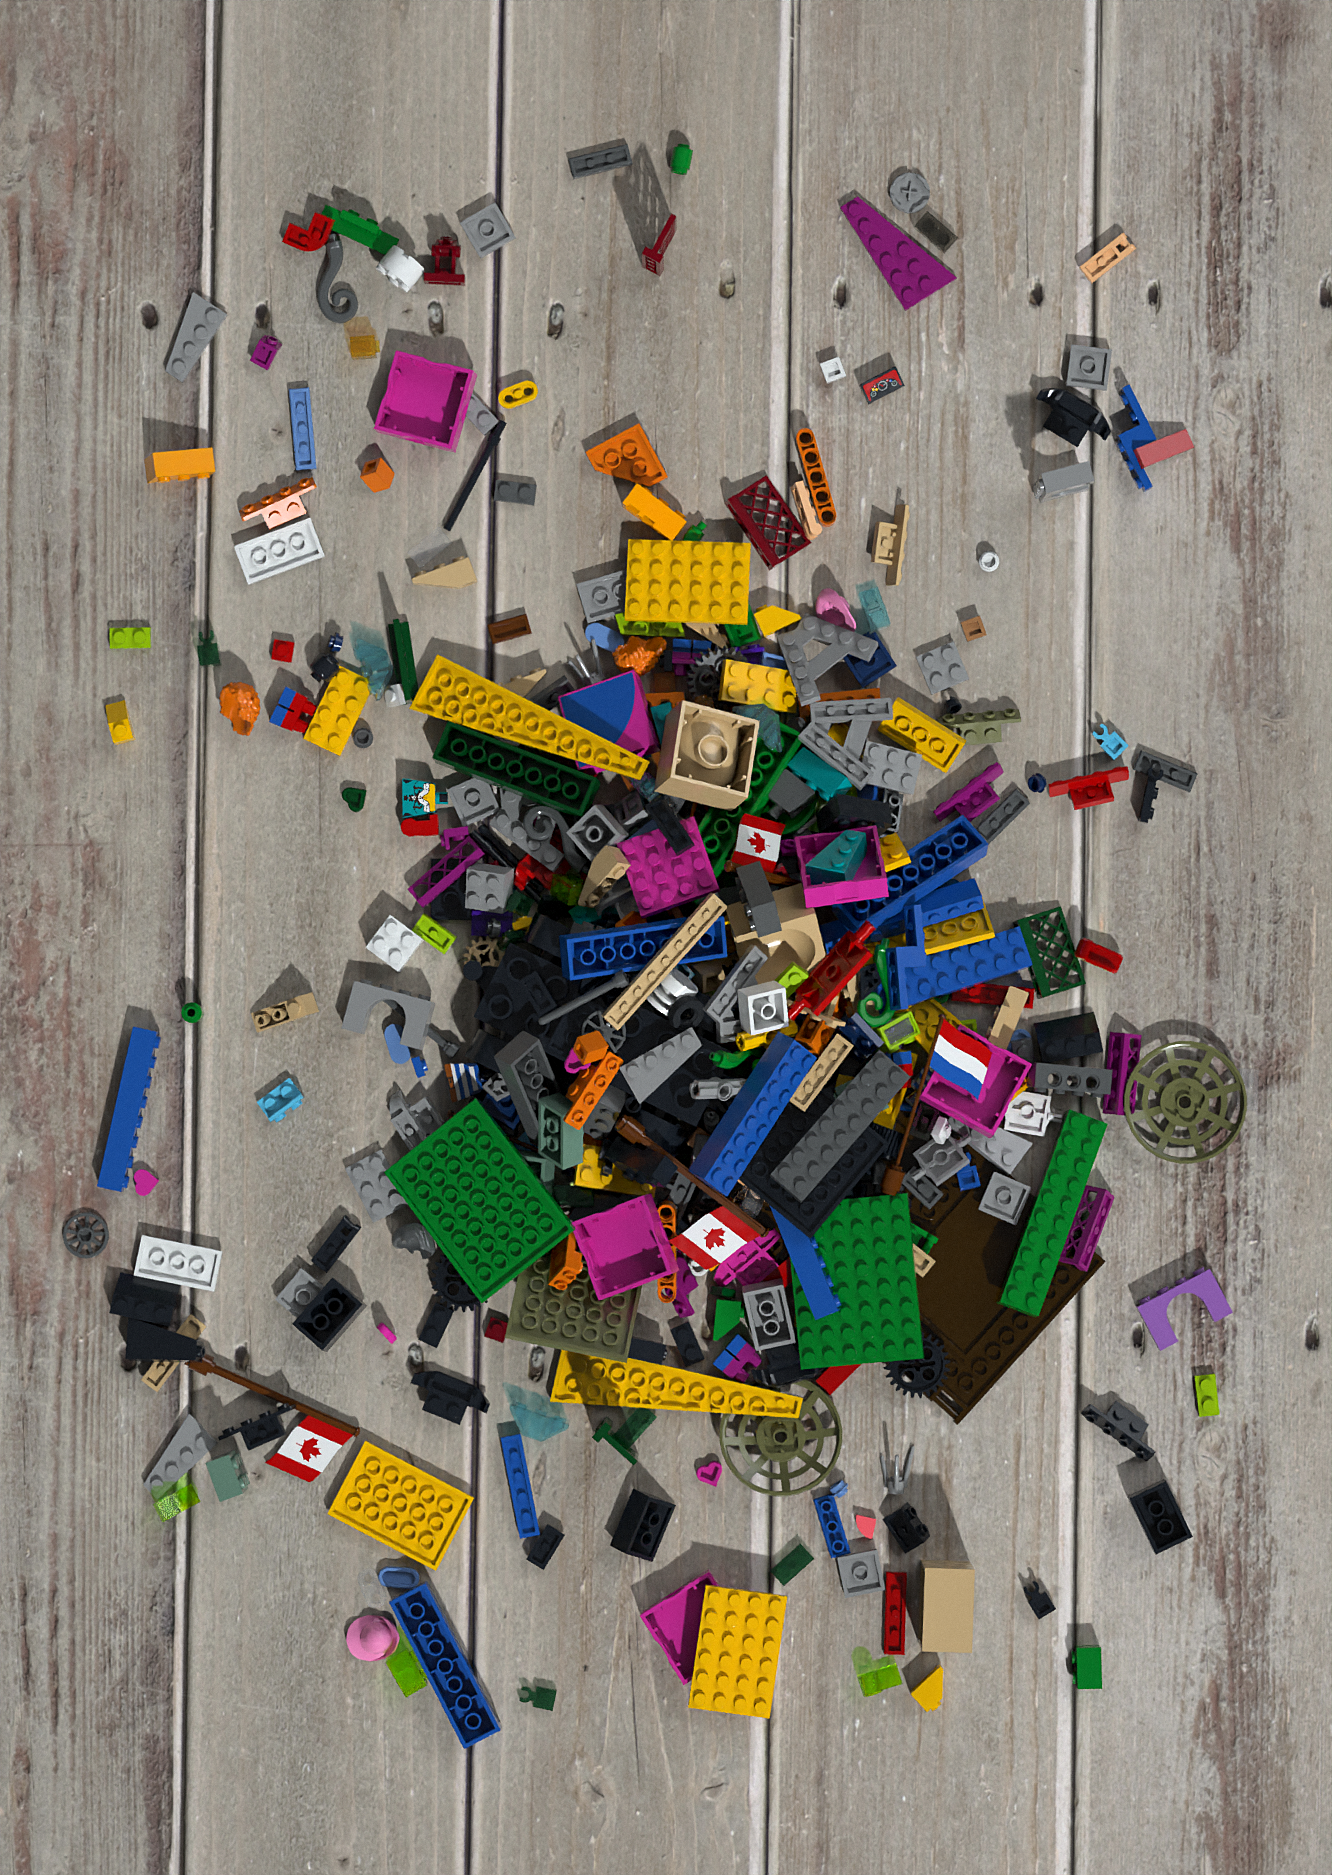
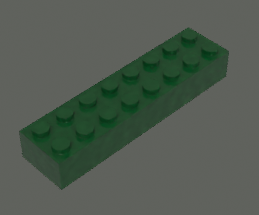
(516, 770)

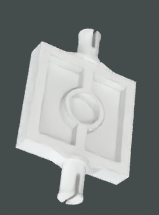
(1030, 1114)

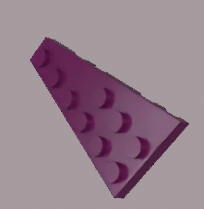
(903, 264)

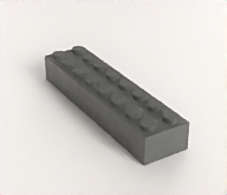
(839, 1126)

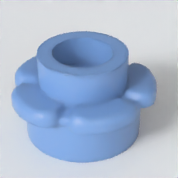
(839, 1489)

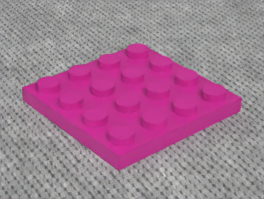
(661, 877)

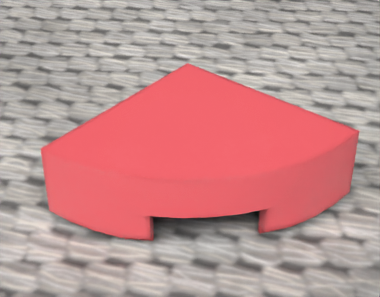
(866, 1525)

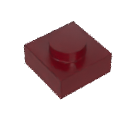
(496, 1329)

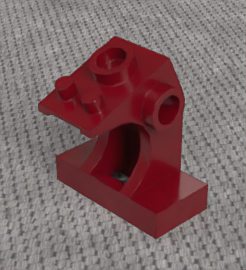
(445, 276)

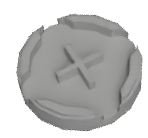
(909, 192)

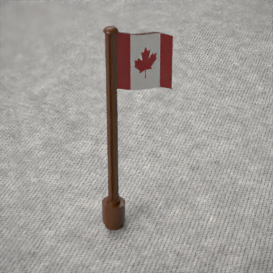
(758, 841)
(716, 1232)
(310, 1443)

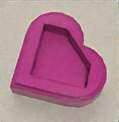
(573, 1064)
(145, 1182)
(386, 1332)
(710, 1474)

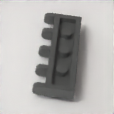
(680, 1195)

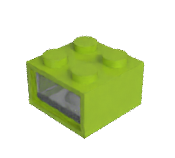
(898, 1030)

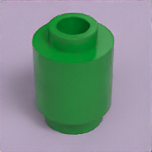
(681, 159)
(198, 1012)

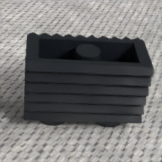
(893, 1137)

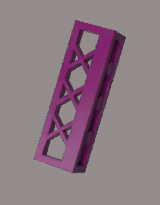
(451, 877)
(1118, 1057)
(1093, 1227)

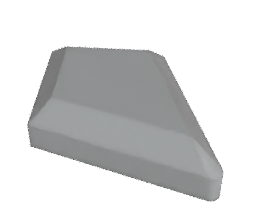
(496, 1087)

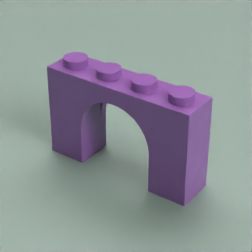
(1154, 1309)

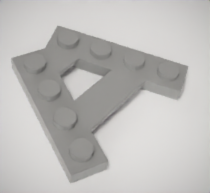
(839, 642)
(861, 715)
(507, 824)
(726, 995)

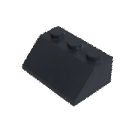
(1068, 1037)
(145, 1299)
(329, 1314)
(642, 1525)

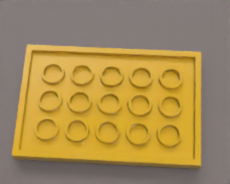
(687, 581)
(400, 1505)
(737, 1651)

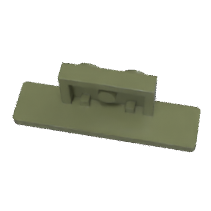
(980, 727)

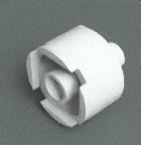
(400, 268)

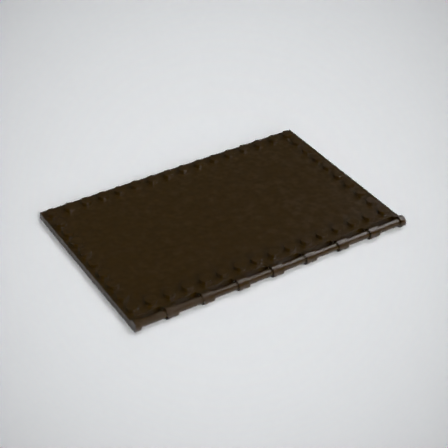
(966, 1279)

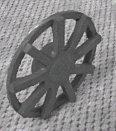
(605, 1030)
(86, 1235)

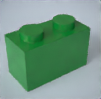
(1087, 1666)

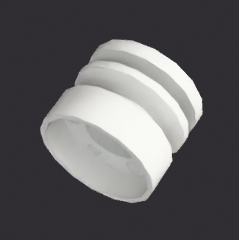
(671, 988)

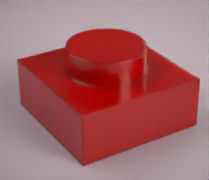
(283, 651)

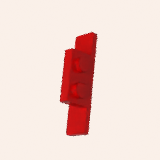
(1089, 789)

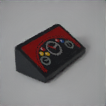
(881, 385)

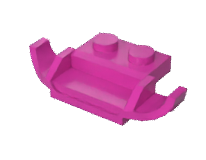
(749, 1262)

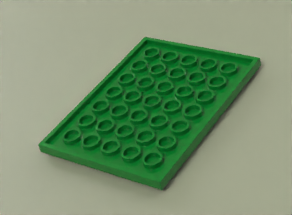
(480, 1200)
(874, 1274)

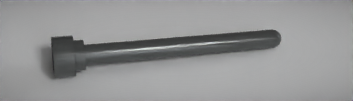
(619, 980)
(450, 1047)

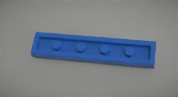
(520, 1486)

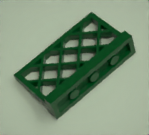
(403, 659)
(1037, 971)
(604, 1431)

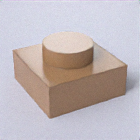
(973, 628)

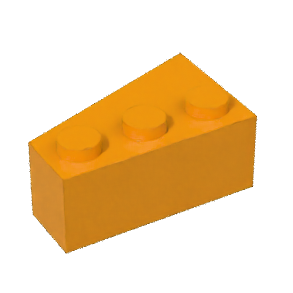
(179, 465)
(654, 512)

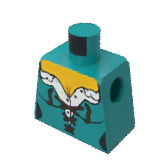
(420, 798)

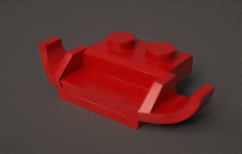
(530, 868)

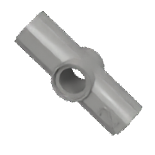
(716, 1088)

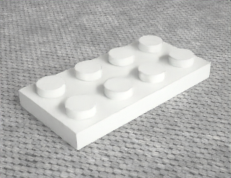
(279, 551)
(178, 1263)

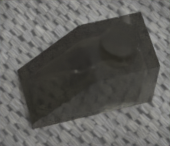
(924, 1121)

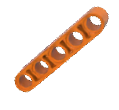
(816, 467)
(670, 1281)

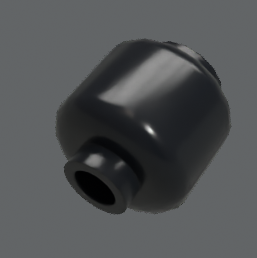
(324, 667)

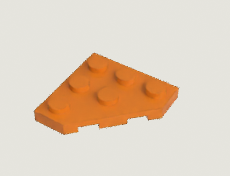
(628, 458)

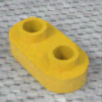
(518, 395)

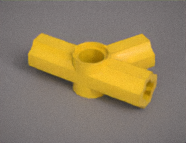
(746, 1041)

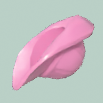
(834, 609)
(372, 1638)

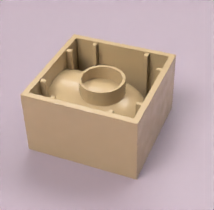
(707, 755)
(797, 942)
(946, 1606)

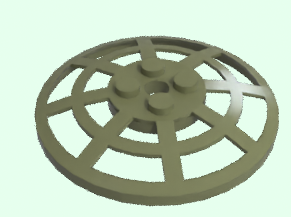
(1198, 1106)
(786, 1450)

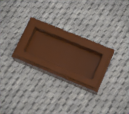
(509, 629)

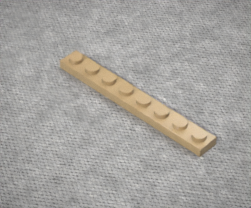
(664, 961)

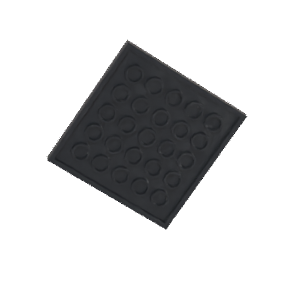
(833, 1187)

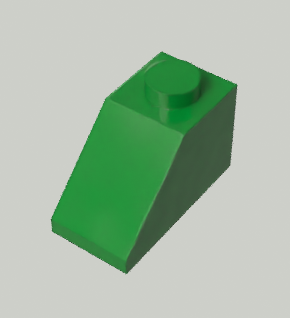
(726, 1316)

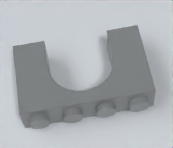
(1063, 482)
(365, 997)

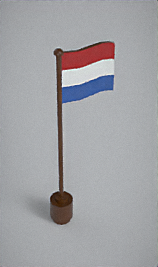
(955, 1059)

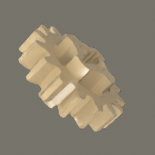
(492, 946)

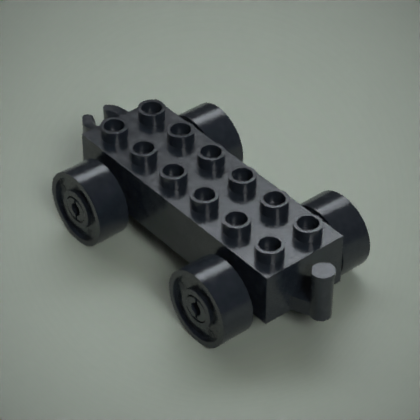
(511, 1011)

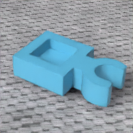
(1112, 744)

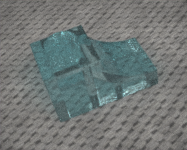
(874, 609)

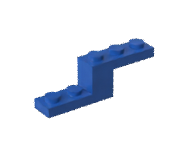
(1135, 438)
(905, 957)

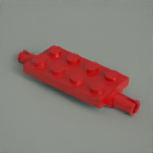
(833, 972)

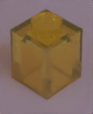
(364, 347)

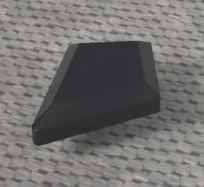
(868, 980)

